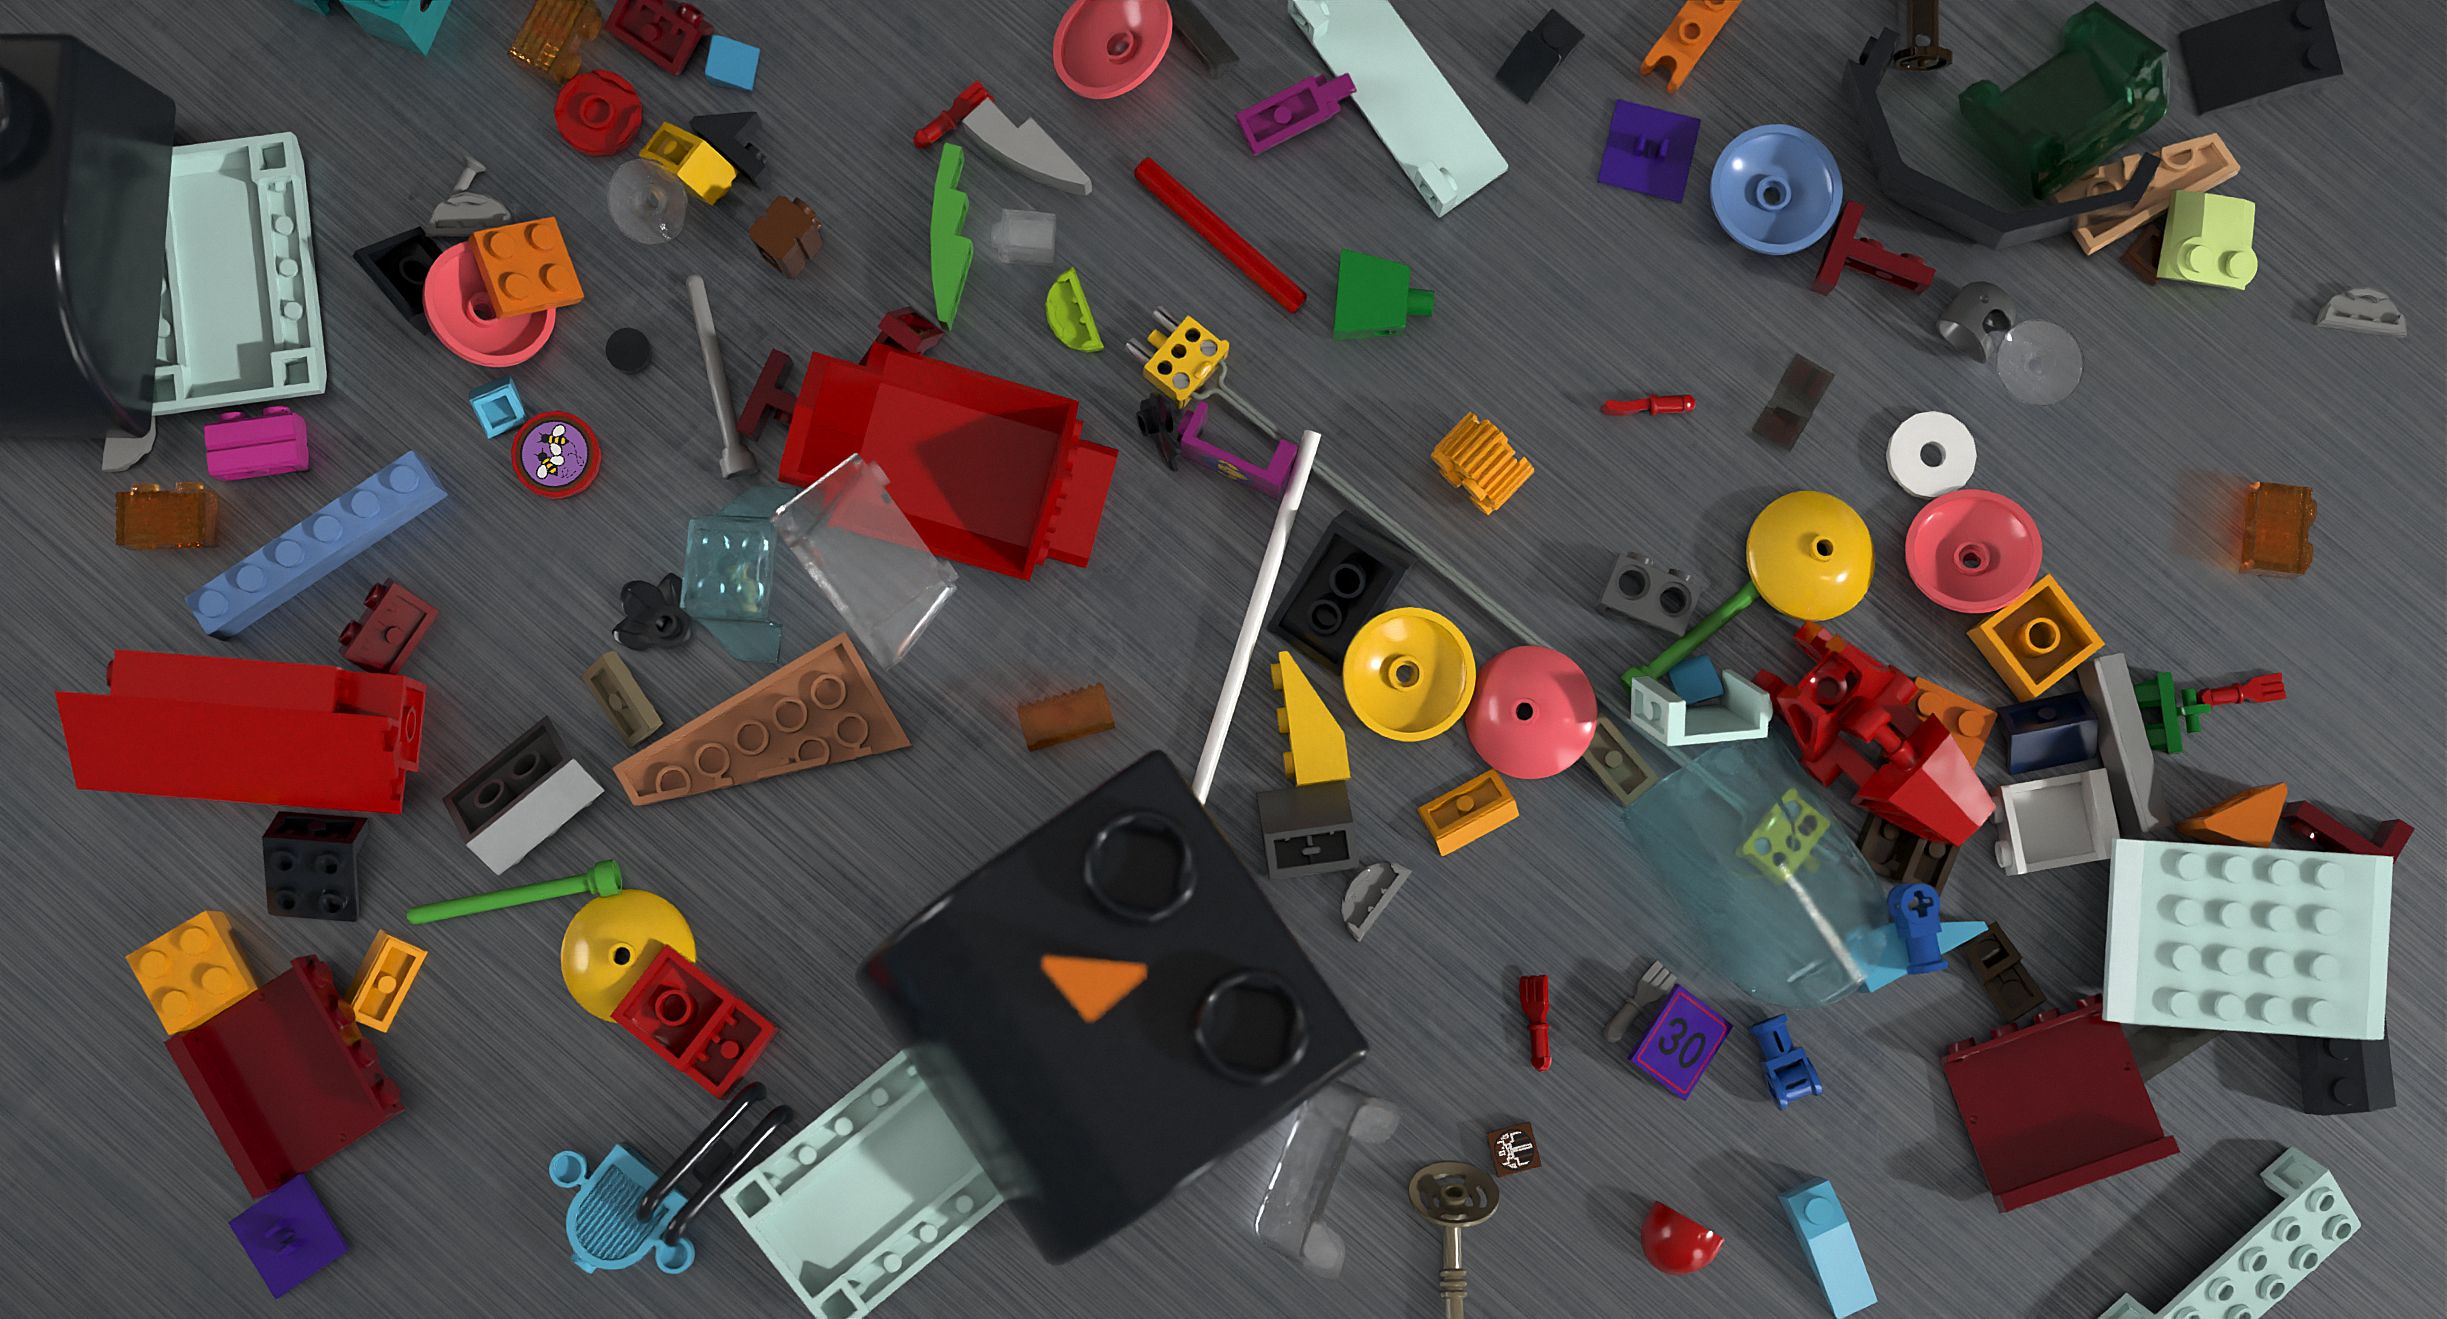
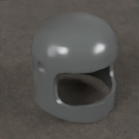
(1973, 316)

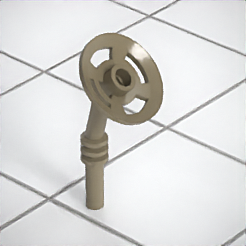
(1449, 1214)

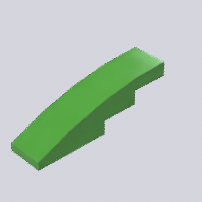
(949, 251)

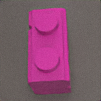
(256, 445)

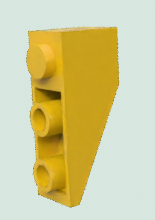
(1314, 736)

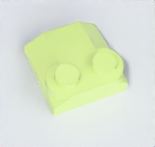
(2208, 240)

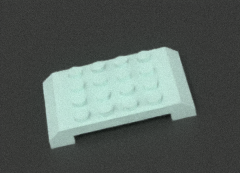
(238, 278)
(2247, 939)
(864, 1195)

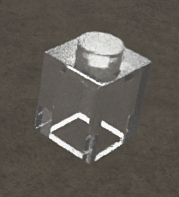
(1025, 237)

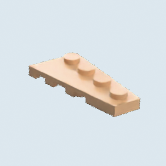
(2184, 166)

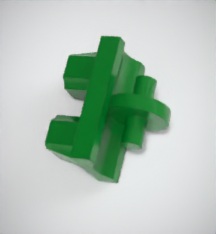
(2162, 693)

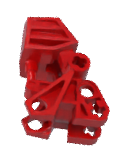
(1927, 781)

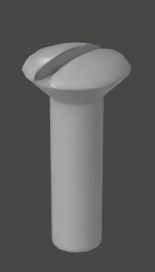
(471, 167)

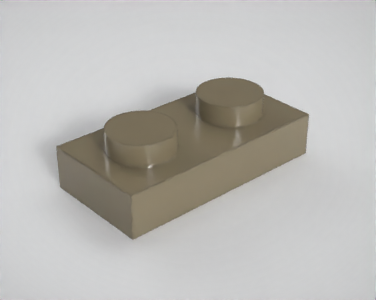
(622, 699)
(1618, 763)

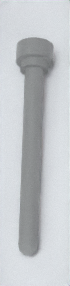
(736, 459)

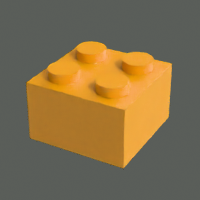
(2035, 639)
(194, 972)

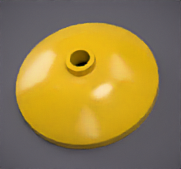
(1786, 559)
(1438, 681)
(603, 926)

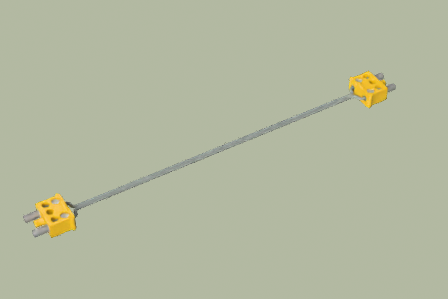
(1196, 367)

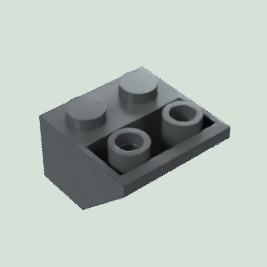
(1307, 830)

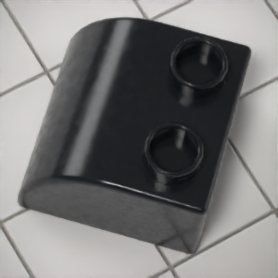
(79, 239)
(1182, 1072)

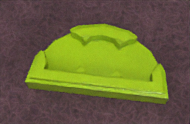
(1070, 315)

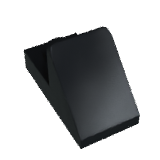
(1539, 55)
(728, 135)

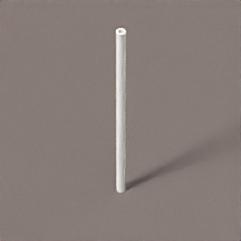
(1255, 614)

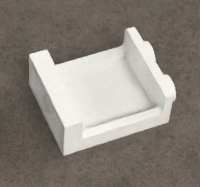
(2054, 822)

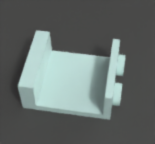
(1664, 715)

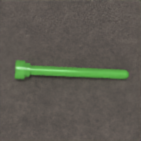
(1693, 638)
(602, 879)

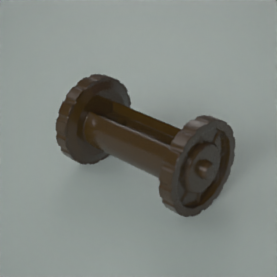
(1923, 21)

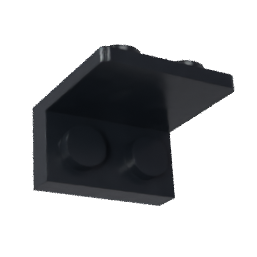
(313, 865)

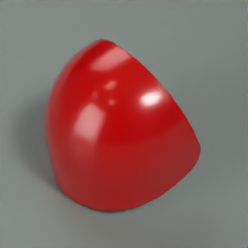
(1676, 1242)

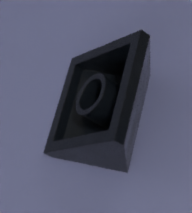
(399, 271)

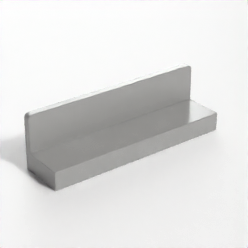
(2124, 745)

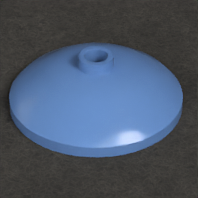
(1793, 168)

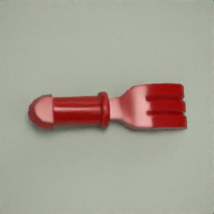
(961, 108)
(1653, 404)
(2256, 690)
(1536, 1005)

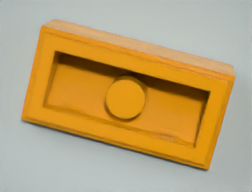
(1468, 812)
(383, 979)

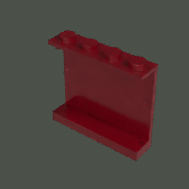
(286, 1077)
(2054, 1105)

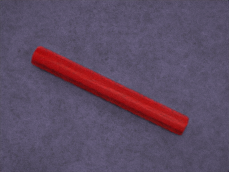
(1220, 235)

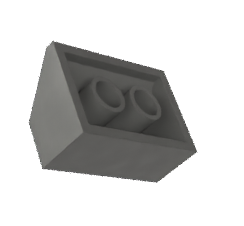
(522, 796)

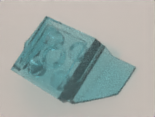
(732, 573)

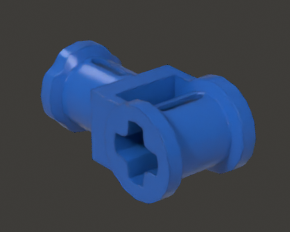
(1918, 926)
(1784, 1063)

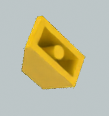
(692, 161)

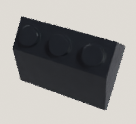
(2345, 1074)

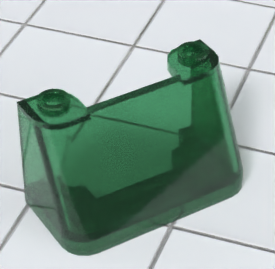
(2075, 105)

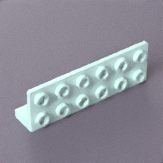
(1403, 97)
(2271, 1255)

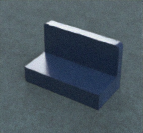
(2048, 732)

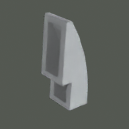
(1025, 149)

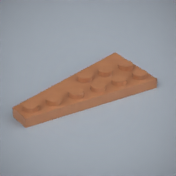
(792, 721)

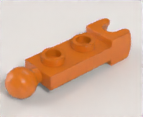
(1688, 38)

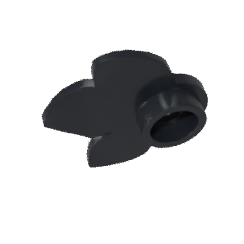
(1156, 421)
(647, 613)

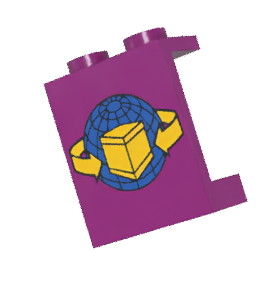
(1266, 482)

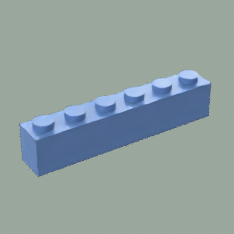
(316, 546)

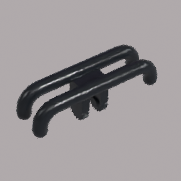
(712, 1161)

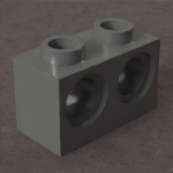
(1646, 608)

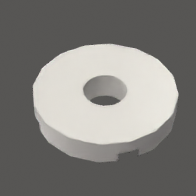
(1949, 437)

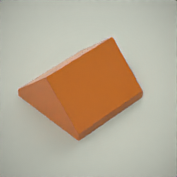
(2239, 820)
(1093, 984)

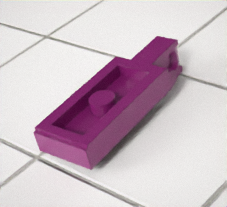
(1293, 111)

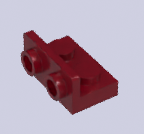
(659, 30)
(387, 629)

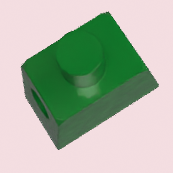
(1375, 298)

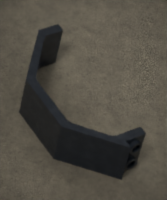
(1956, 208)

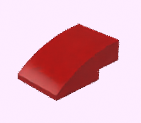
(695, 1022)

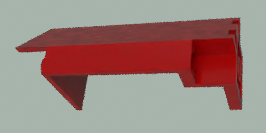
(970, 457)
(246, 732)

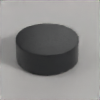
(629, 350)

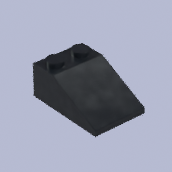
(2261, 55)
(1341, 589)

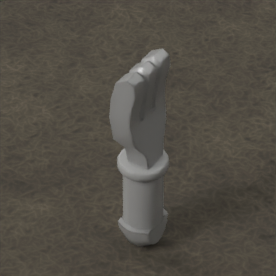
(1647, 990)

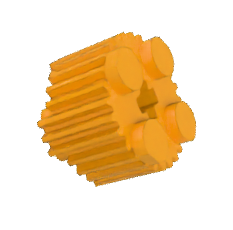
(1481, 462)

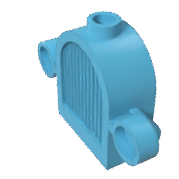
(603, 1216)

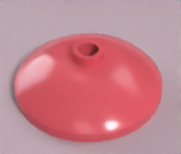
(1110, 45)
(453, 294)
(1976, 528)
(1561, 718)

